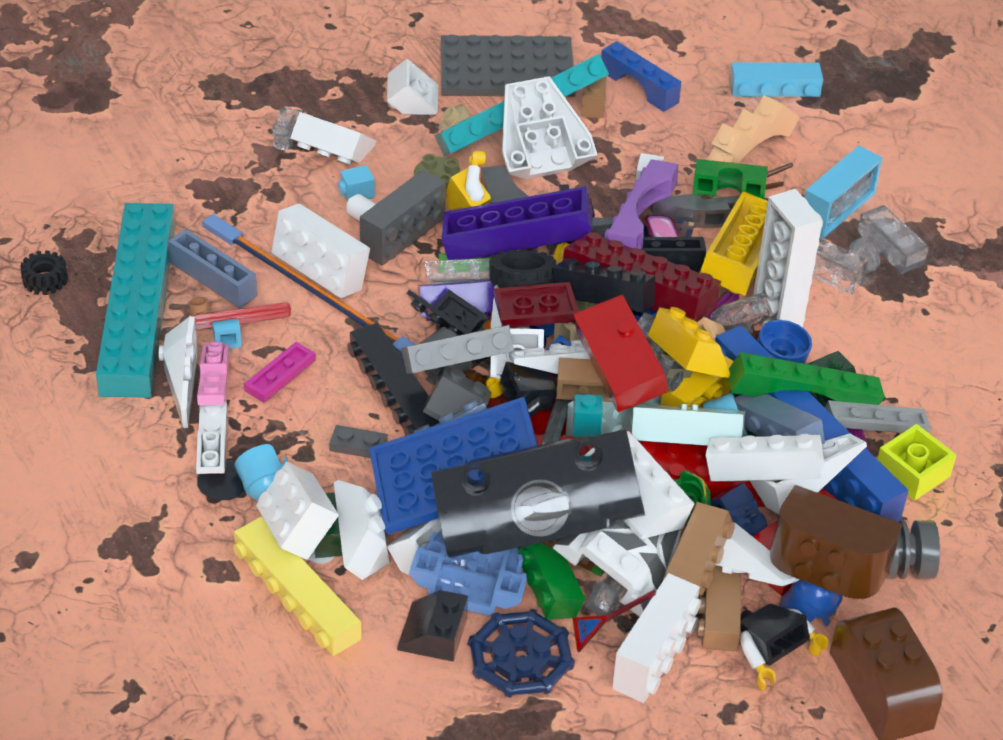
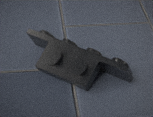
(450, 311)

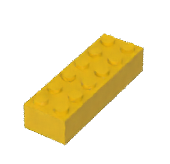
(737, 246)

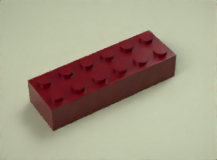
(674, 283)

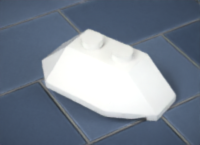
(361, 529)

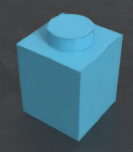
(356, 181)

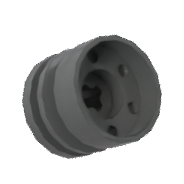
(917, 550)

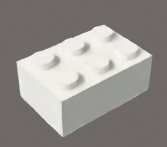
(296, 510)

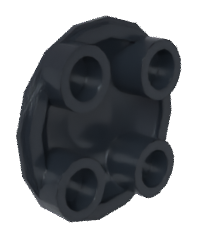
(221, 485)

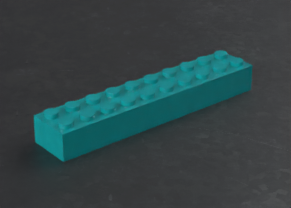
(136, 302)

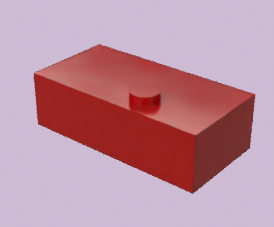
(620, 353)

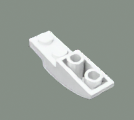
(212, 439)

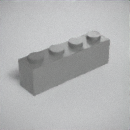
(457, 349)

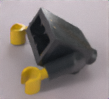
(525, 382)

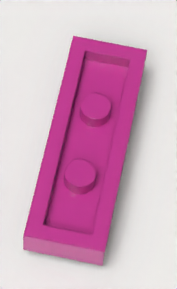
(279, 372)

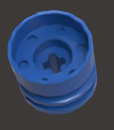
(785, 340)

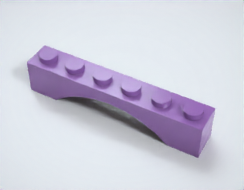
(655, 183)

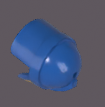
(812, 601)

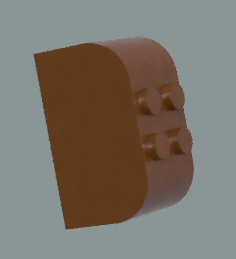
(833, 544)
(888, 673)

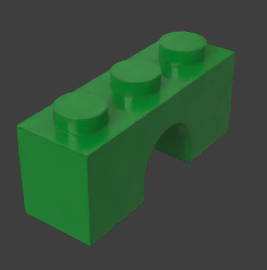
(714, 175)

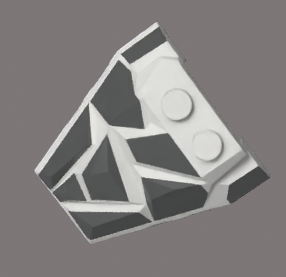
(626, 558)

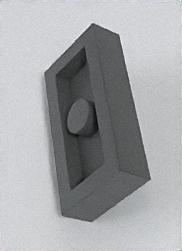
(355, 441)

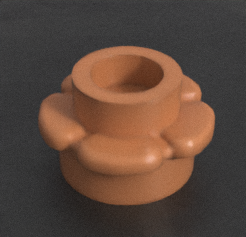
(199, 306)

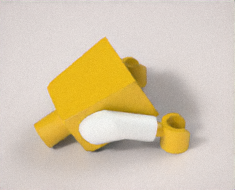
(465, 187)

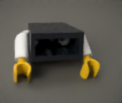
(774, 634)

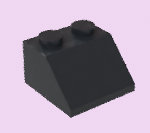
(435, 625)

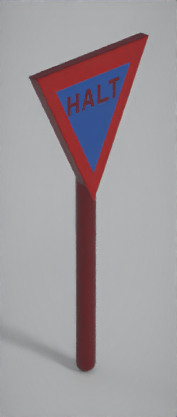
(588, 626)

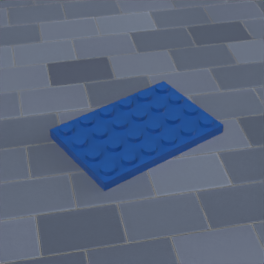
(406, 463)

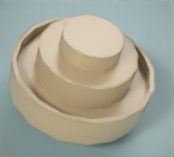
(453, 116)

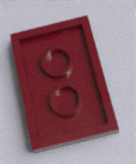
(535, 304)

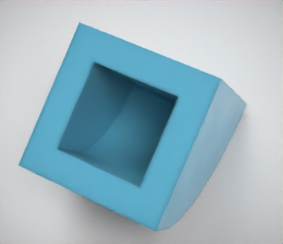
(227, 332)

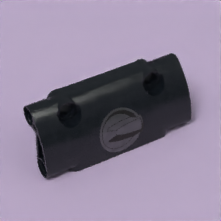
(537, 494)

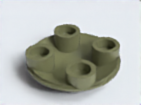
(439, 166)

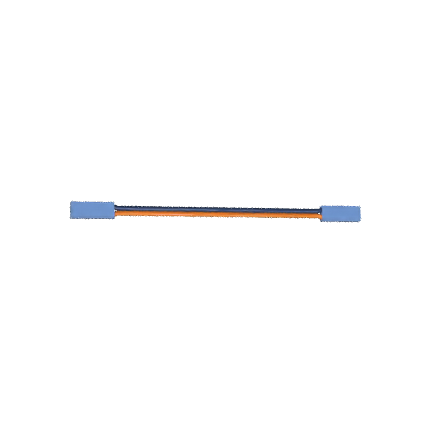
(234, 236)

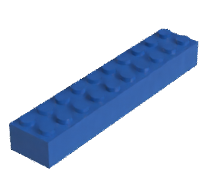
(863, 480)

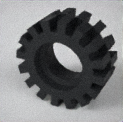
(44, 282)

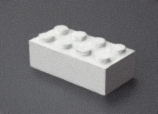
(320, 250)
(656, 638)

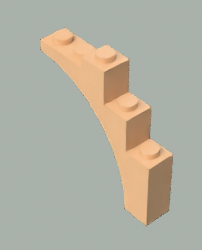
(751, 129)

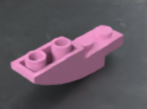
(213, 374)

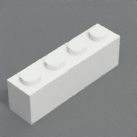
(765, 458)

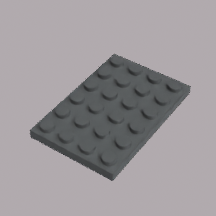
(487, 63)

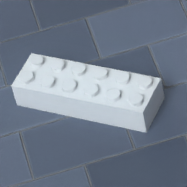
(788, 255)

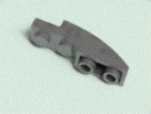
(692, 208)

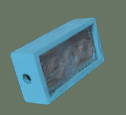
(844, 188)

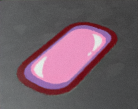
(661, 226)

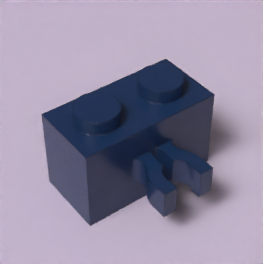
(742, 508)

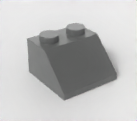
(452, 392)

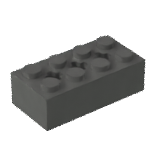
(403, 216)

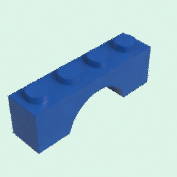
(659, 86)

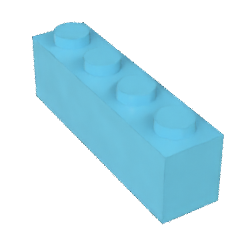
(776, 79)

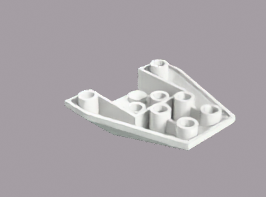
(542, 131)

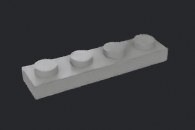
(877, 416)

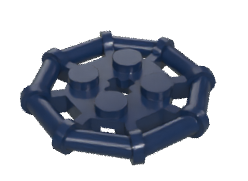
(523, 639)

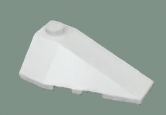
(836, 454)
(748, 555)

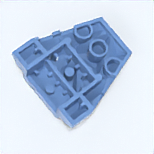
(485, 578)

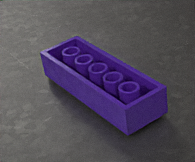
(517, 224)

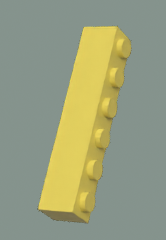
(298, 588)

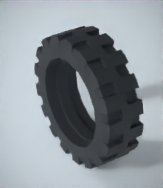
(521, 268)

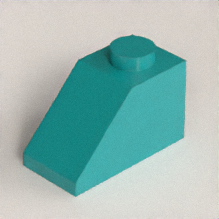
(587, 415)

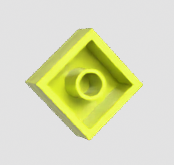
(917, 460)

